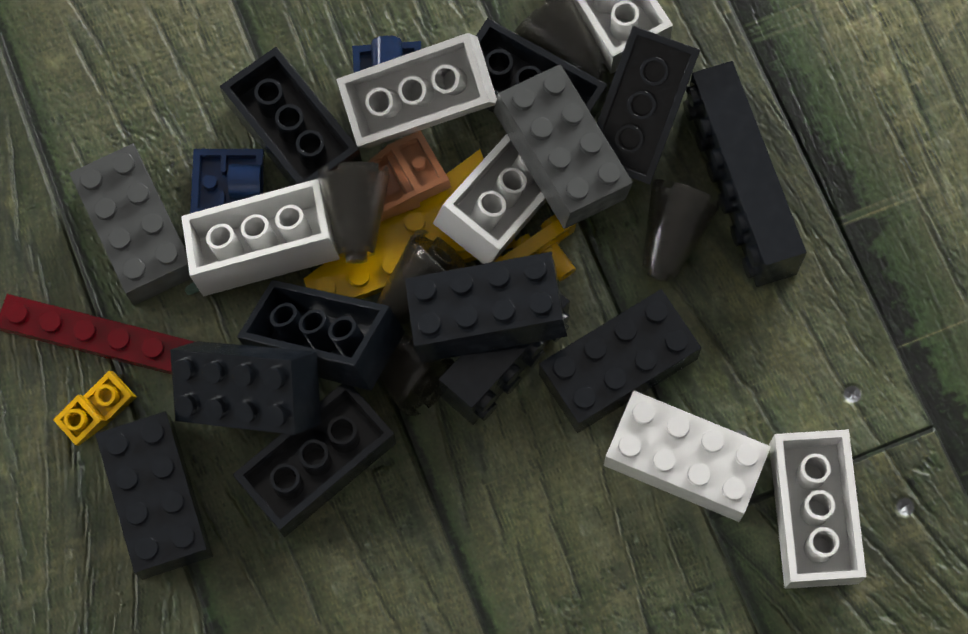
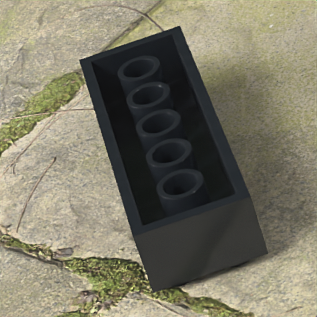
(743, 175)

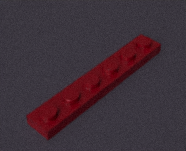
(88, 333)

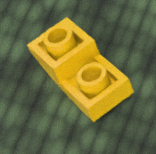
(95, 409)

